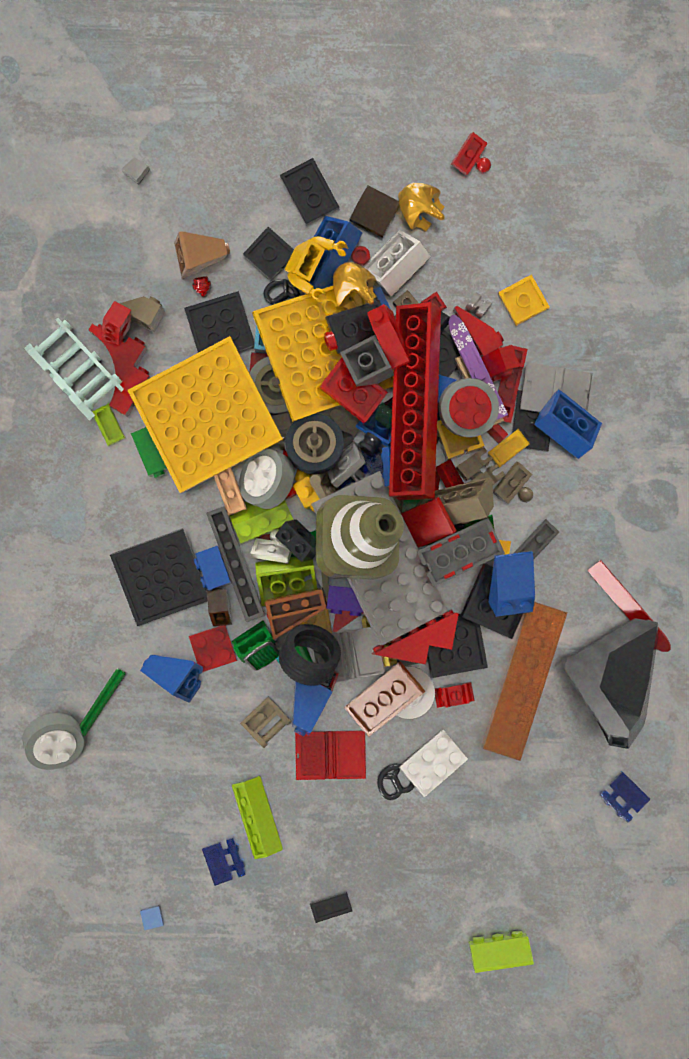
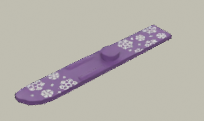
(471, 357)

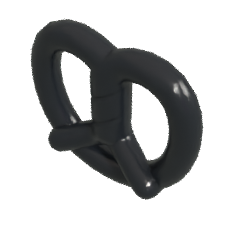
(284, 295)
(395, 781)

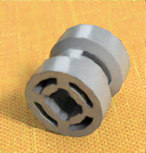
(478, 305)

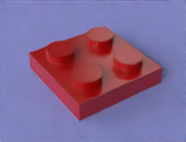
(213, 648)

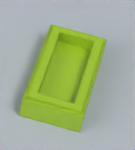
(108, 425)

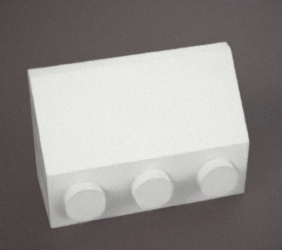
(397, 262)

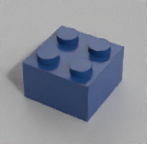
(212, 568)

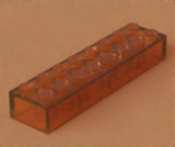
(524, 681)

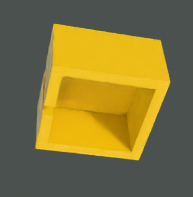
(455, 445)

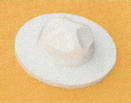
(425, 701)

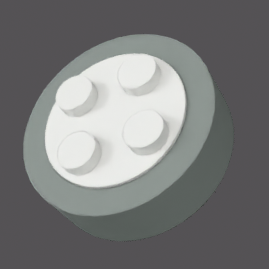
(266, 479)
(52, 741)

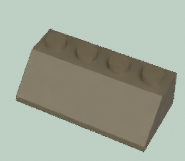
(467, 500)

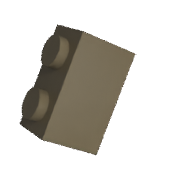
(145, 311)

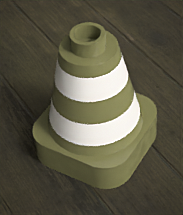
(351, 540)

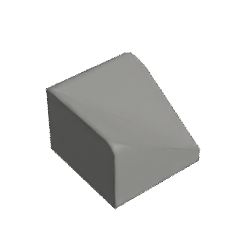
(136, 170)

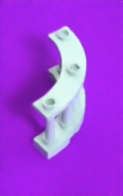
(65, 384)

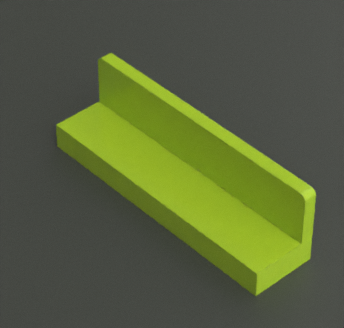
(257, 817)

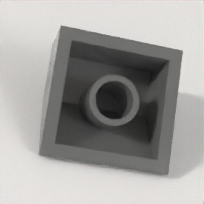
(367, 362)

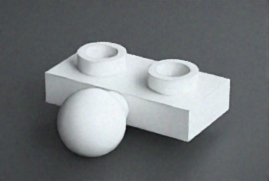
(270, 549)

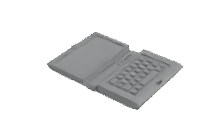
(544, 380)
(356, 655)

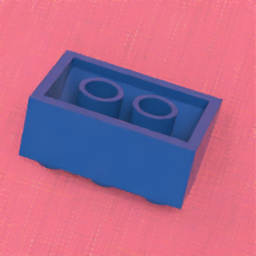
(568, 424)

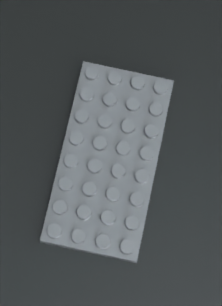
(406, 595)

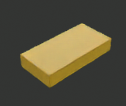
(508, 448)

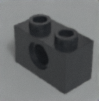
(297, 540)

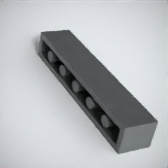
(235, 564)

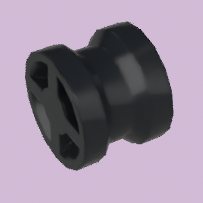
(369, 444)

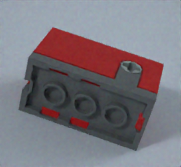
(461, 552)

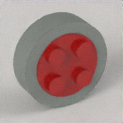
(468, 407)

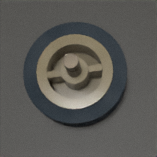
(314, 444)

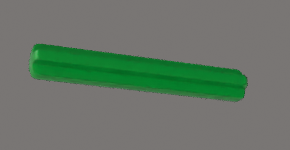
(101, 701)

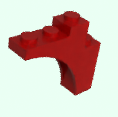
(125, 359)

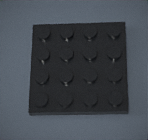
(159, 577)

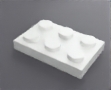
(433, 763)

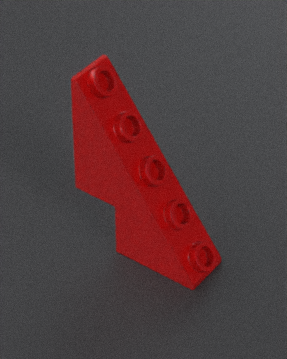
(416, 644)

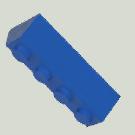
(335, 230)

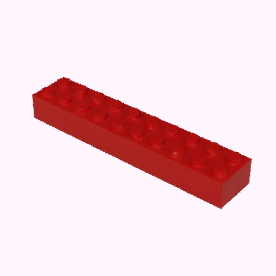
(416, 404)

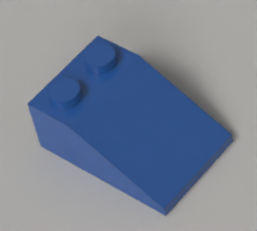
(512, 584)

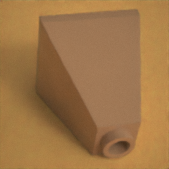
(198, 252)

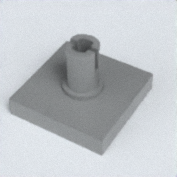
(348, 466)

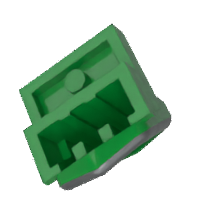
(256, 646)

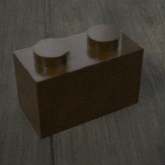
(219, 607)

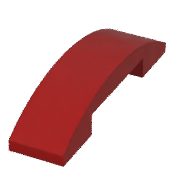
(509, 385)

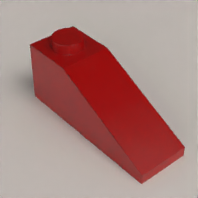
(482, 334)
(389, 336)

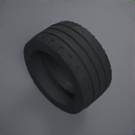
(301, 669)

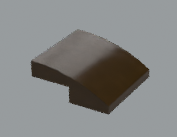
(374, 211)

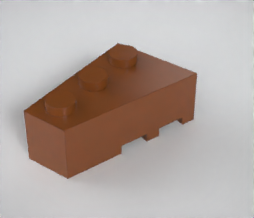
(293, 609)

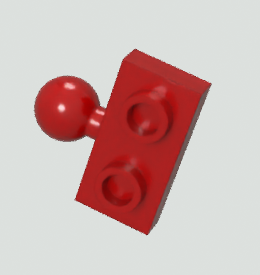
(469, 155)

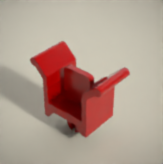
(454, 695)

